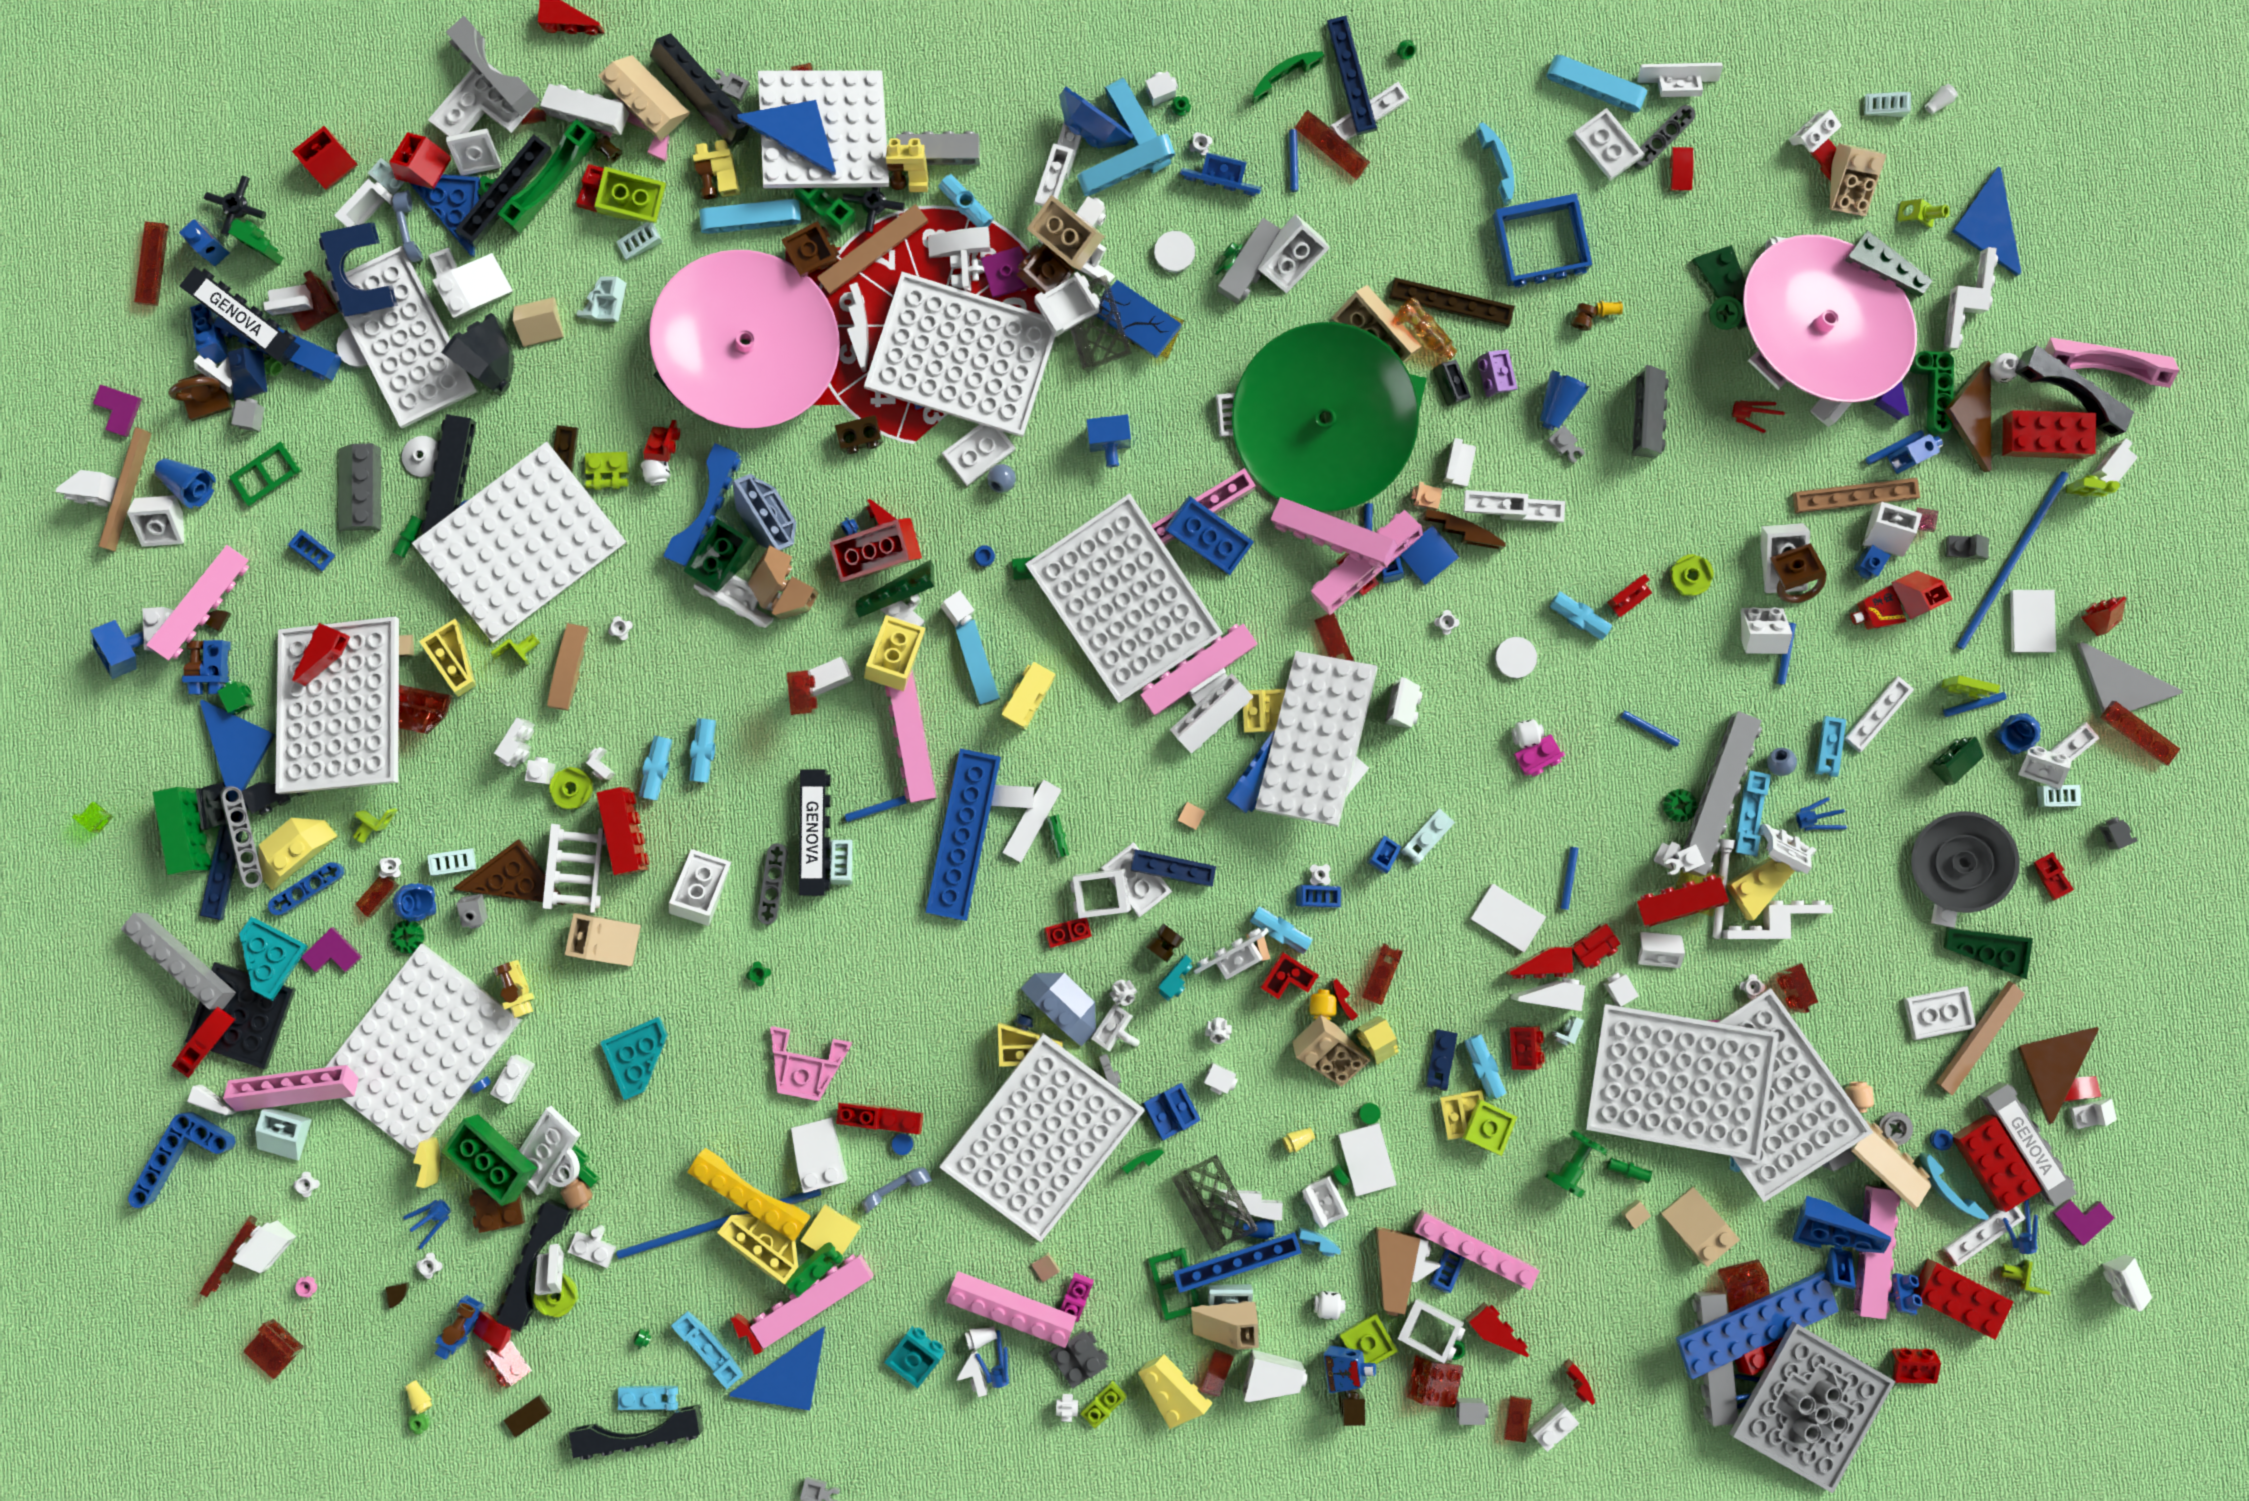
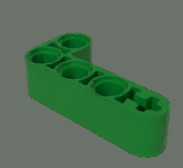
(1934, 391)

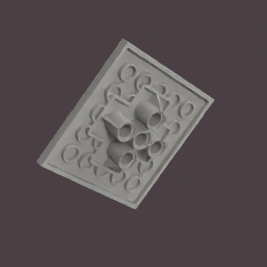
(1812, 1407)

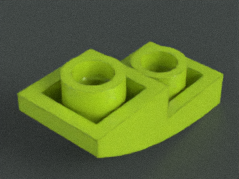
(1103, 1404)

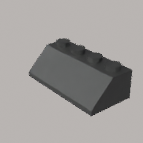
(1649, 412)
(359, 487)

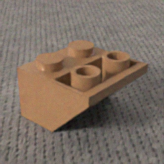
(770, 575)
(795, 599)

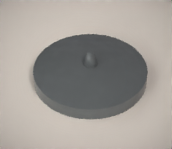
(1965, 861)

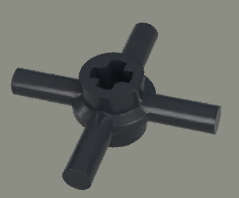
(237, 199)
(875, 209)

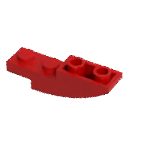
(202, 1042)
(879, 1117)

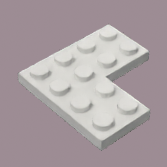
(469, 103)

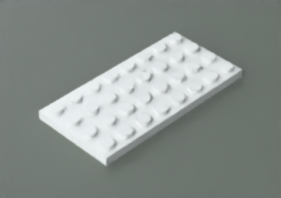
(405, 342)
(1316, 738)

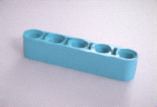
(1596, 83)
(1132, 116)
(1126, 165)
(750, 216)

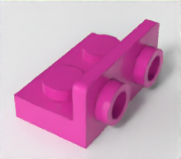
(1536, 757)

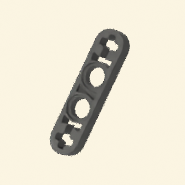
(1664, 137)
(770, 883)

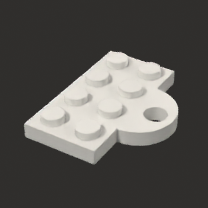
(551, 1151)

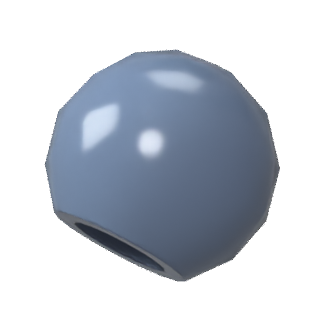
(1001, 478)
(1781, 761)

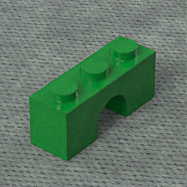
(833, 212)

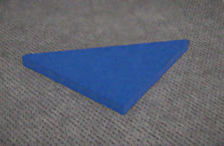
(795, 128)
(452, 201)
(1989, 223)
(236, 745)
(789, 1378)

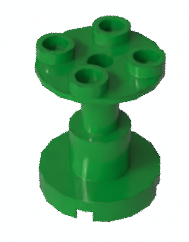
(1571, 1171)

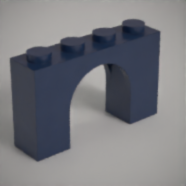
(337, 246)

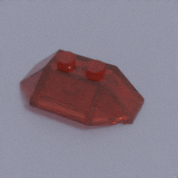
(421, 709)

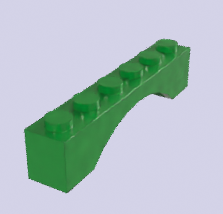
(528, 202)

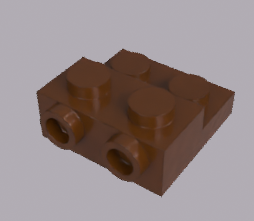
(810, 249)
(1044, 269)
(492, 1215)

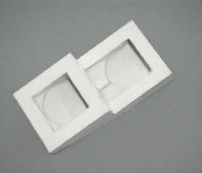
(443, 261)
(1013, 796)

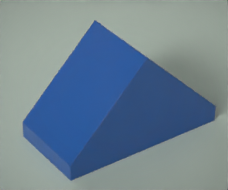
(1384, 855)
(1840, 1268)

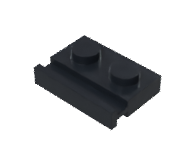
(210, 806)

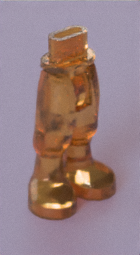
(1425, 327)

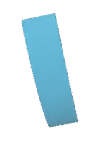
(1489, 139)
(977, 662)
(1750, 813)
(1933, 1168)
(709, 1348)

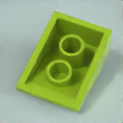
(629, 196)

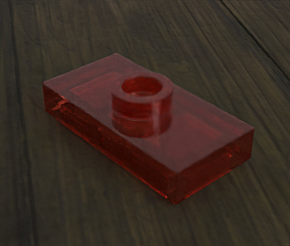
(1517, 1418)

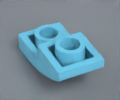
(1325, 1245)

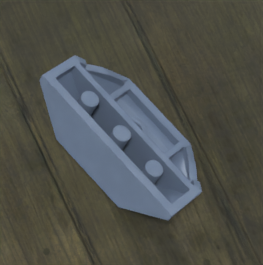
(764, 512)
(1063, 1003)

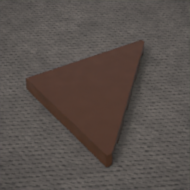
(1972, 415)
(509, 874)
(2054, 1066)

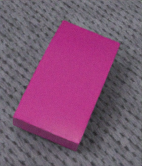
(1077, 1295)

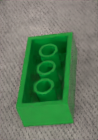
(181, 831)
(489, 1159)

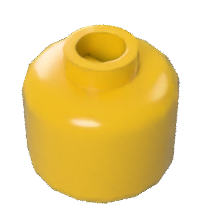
(1323, 1004)

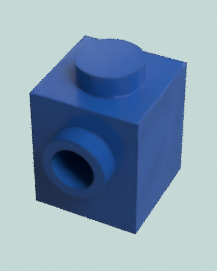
(1871, 562)

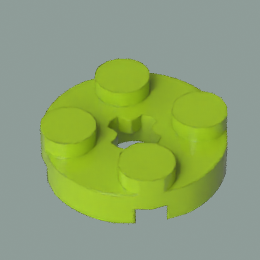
(1696, 564)
(566, 777)
(555, 1307)

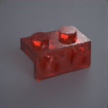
(506, 1364)

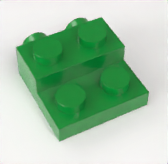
(254, 238)

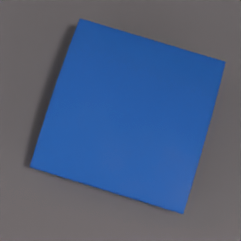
(1429, 555)
(1171, 1111)

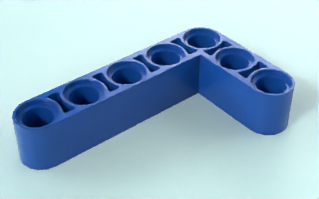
(172, 1153)

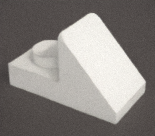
(221, 373)
(2093, 1113)
(1422, 1266)
(973, 1368)

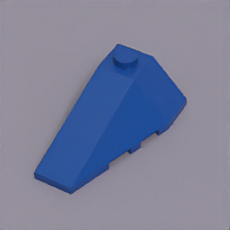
(1248, 786)
(1826, 1224)

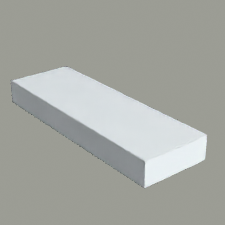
(2076, 741)

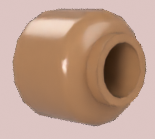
(577, 1194)

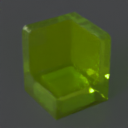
(93, 818)

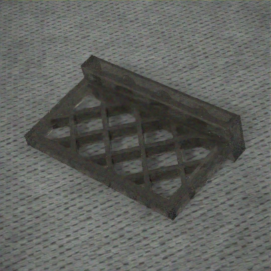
(1080, 334)
(1198, 1206)

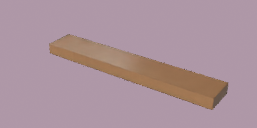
(872, 249)
(125, 489)
(1856, 495)
(1980, 1038)

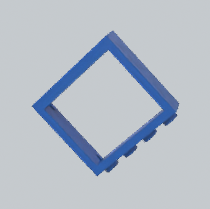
(1535, 208)

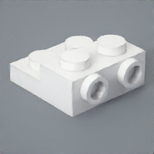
(512, 747)

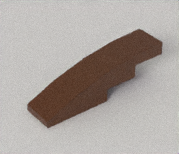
(1471, 533)

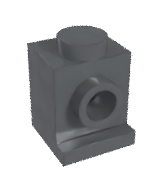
(2117, 833)

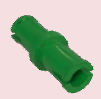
(407, 536)
(1057, 836)
(1629, 1170)

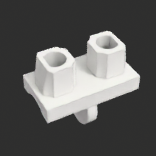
(964, 280)

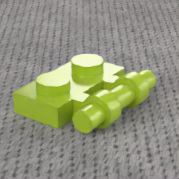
(606, 463)
(2092, 486)

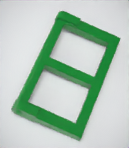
(257, 462)
(1160, 1288)

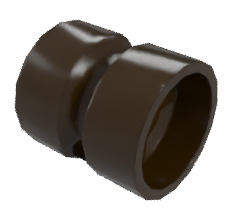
(1168, 935)

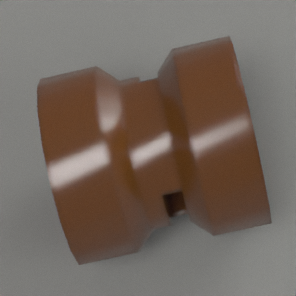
(1584, 317)

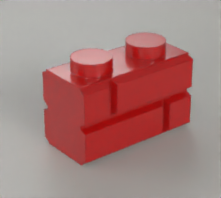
(1595, 946)

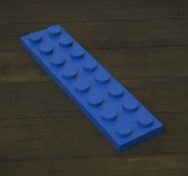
(963, 834)
(1756, 1324)

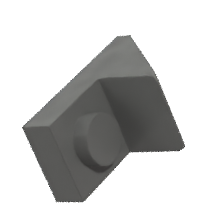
(1967, 547)

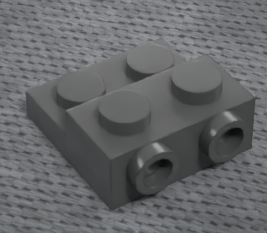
(1080, 1358)

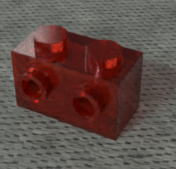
(801, 693)

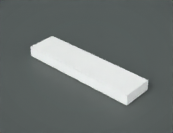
(1381, 106)
(1878, 714)
(1032, 821)
(1981, 1235)

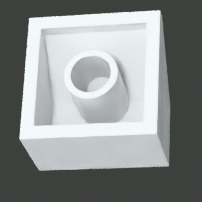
(157, 520)

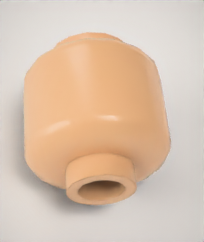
(1860, 1095)

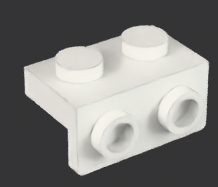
(1324, 1201)

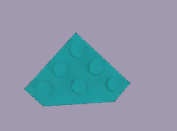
(269, 956)
(635, 1055)

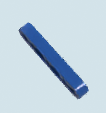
(307, 891)

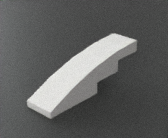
(859, 333)

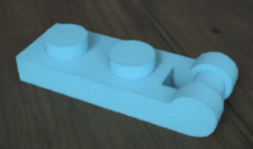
(1830, 746)
(647, 1397)

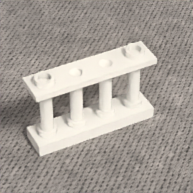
(556, 856)

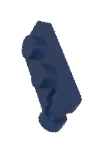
(1441, 1059)

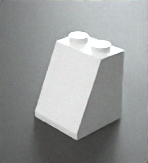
(1272, 1377)

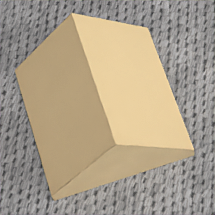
(538, 322)

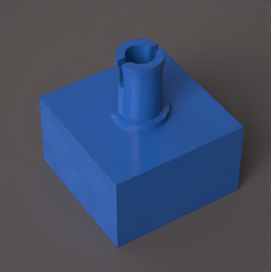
(1109, 435)
(115, 648)

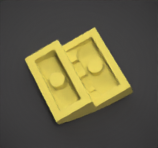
(1263, 710)
(1458, 1111)
(429, 1158)
(830, 1227)

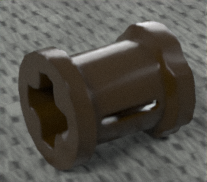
(608, 149)

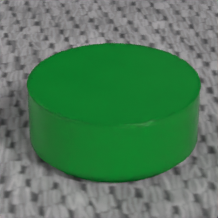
(1369, 1113)
(1340, 1175)

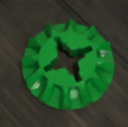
(1719, 319)
(1677, 814)
(413, 943)

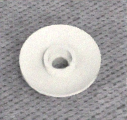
(420, 466)

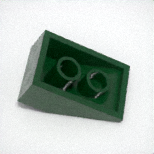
(720, 556)

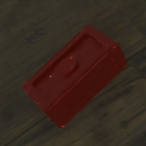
(376, 895)
(1216, 1373)

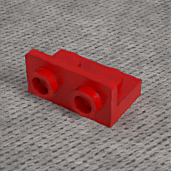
(662, 442)
(1630, 596)
(1526, 1048)
(1916, 1366)

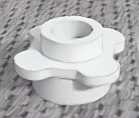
(1206, 140)
(1447, 616)
(626, 626)
(387, 862)
(1325, 874)
(1758, 986)
(300, 1186)
(423, 1267)

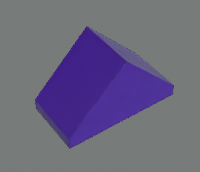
(1894, 402)

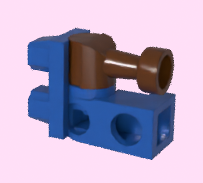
(210, 670)
(455, 1334)

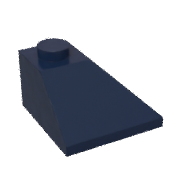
(247, 373)

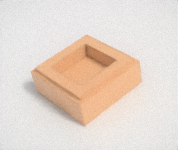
(1191, 815)

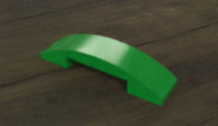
(1305, 60)

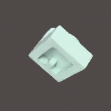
(384, 175)
(1572, 1030)

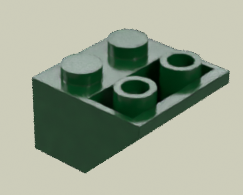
(1957, 760)

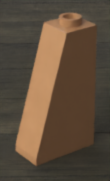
(1396, 1265)

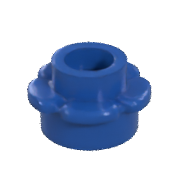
(849, 526)

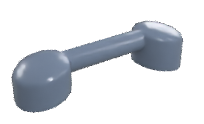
(402, 204)
(914, 1177)

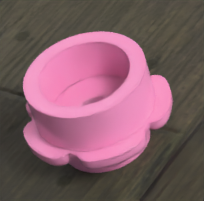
(300, 1286)

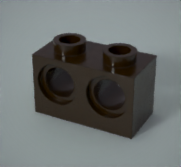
(858, 428)
(1352, 1407)

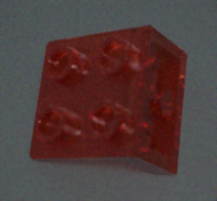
(322, 303)
(1797, 988)
(1744, 1283)
(273, 1348)
(1434, 1382)

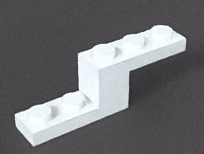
(1058, 165)
(1970, 299)
(1514, 506)
(1776, 920)

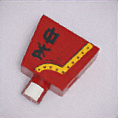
(1879, 610)

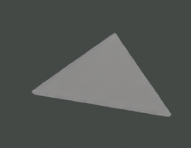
(2122, 682)

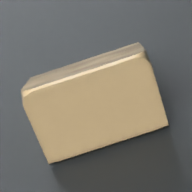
(406, 645)
(1636, 1214)
(1045, 1267)

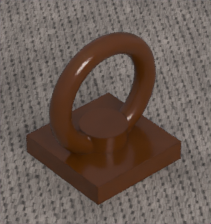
(201, 396)
(1798, 568)

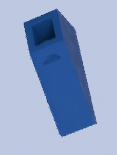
(207, 337)

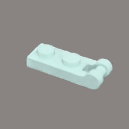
(1428, 836)

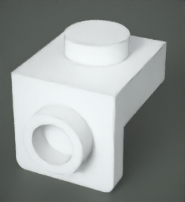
(600, 769)
(1667, 852)

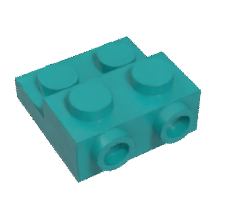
(1172, 983)
(915, 1356)

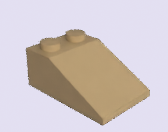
(1065, 233)
(1700, 1227)

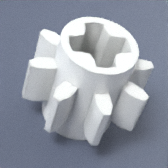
(1123, 992)
(1218, 1030)
(1067, 1408)

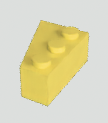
(450, 656)
(1028, 695)
(1758, 886)
(1378, 1038)
(1015, 1044)
(1172, 1393)

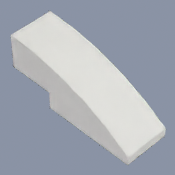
(954, 241)
(1262, 1208)

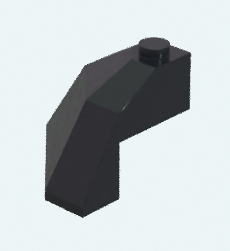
(484, 353)

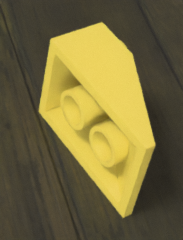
(894, 653)

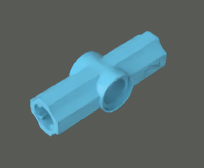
(957, 193)
(1580, 616)
(702, 750)
(655, 767)
(1281, 930)
(1485, 1067)

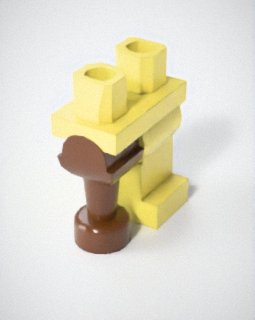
(910, 159)
(719, 164)
(515, 988)

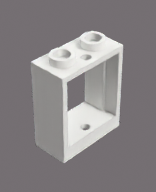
(831, 675)
(1121, 887)
(1411, 1321)

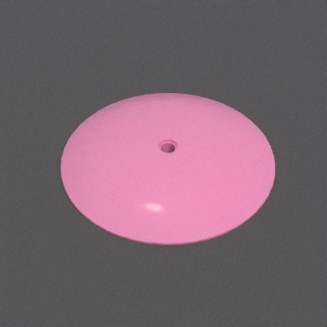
(754, 299)
(1828, 320)

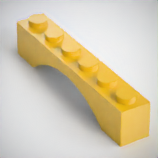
(719, 1176)

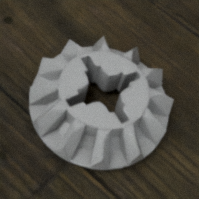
(1904, 1124)

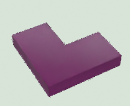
(123, 408)
(332, 946)
(2083, 1225)

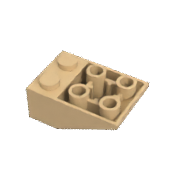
(1854, 178)
(602, 939)
(1329, 1051)
(1227, 1324)

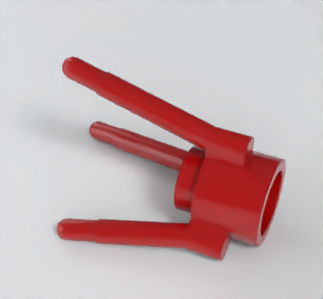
(1743, 409)

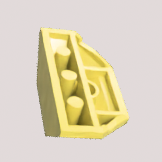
(292, 848)
(761, 1245)

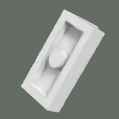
(288, 300)
(1829, 411)
(2116, 462)
(1459, 463)
(1203, 689)
(1661, 950)
(549, 1271)

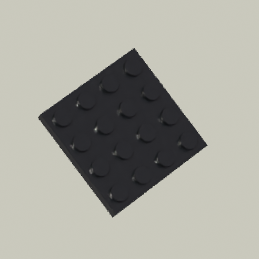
(256, 1021)

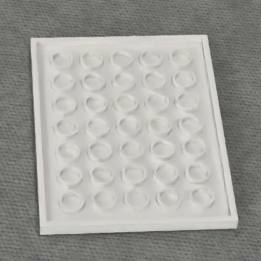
(961, 354)
(519, 542)
(1124, 598)
(345, 719)
(422, 1047)
(1682, 1081)
(1807, 1108)
(1041, 1137)

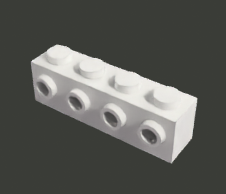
(589, 109)
(1211, 713)

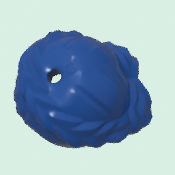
(2018, 733)
(414, 902)

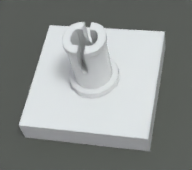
(473, 152)

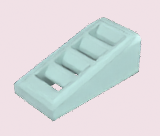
(1896, 111)
(642, 230)
(2043, 796)
(433, 863)
(841, 880)

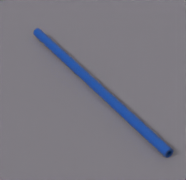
(2012, 560)
(703, 1227)

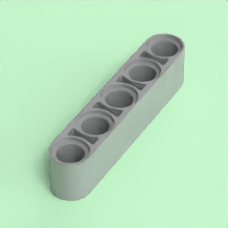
(241, 847)

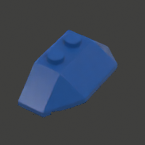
(1090, 122)

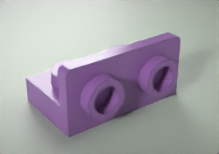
(1497, 372)

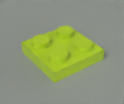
(1973, 687)
(1489, 1127)
(1370, 1338)

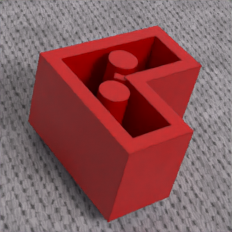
(1285, 971)

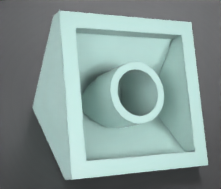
(1230, 1293)

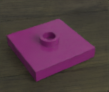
(1002, 271)

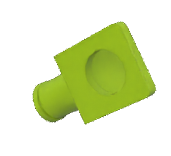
(1922, 212)
(520, 648)
(370, 822)
(2022, 1274)

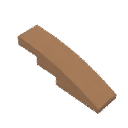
(567, 667)

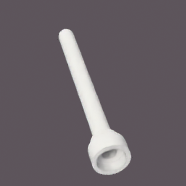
(1725, 848)

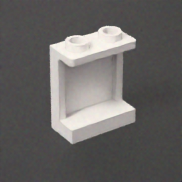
(363, 204)
(1067, 304)

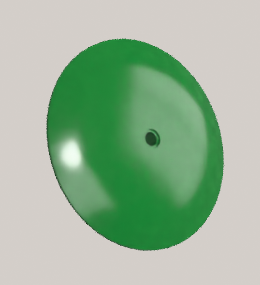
(1317, 372)

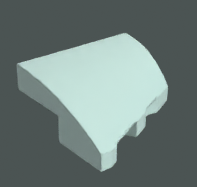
(605, 300)

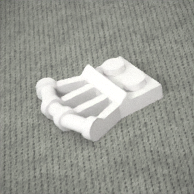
(1787, 848)

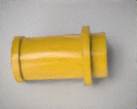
(1609, 308)

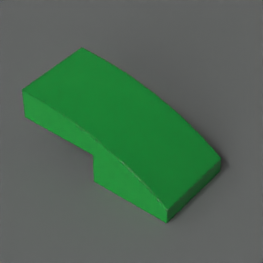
(1147, 1156)

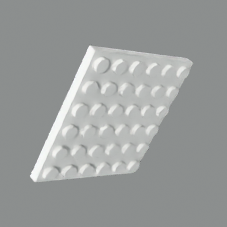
(852, 120)

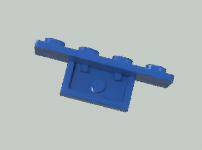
(1222, 171)

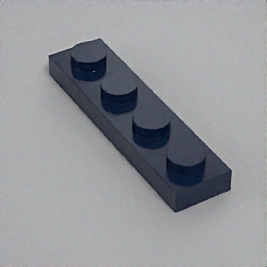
(1173, 868)

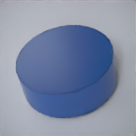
(984, 556)
(480, 1085)
(1941, 1139)
(902, 1143)

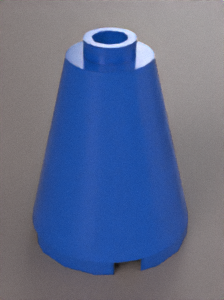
(1560, 399)
(186, 482)

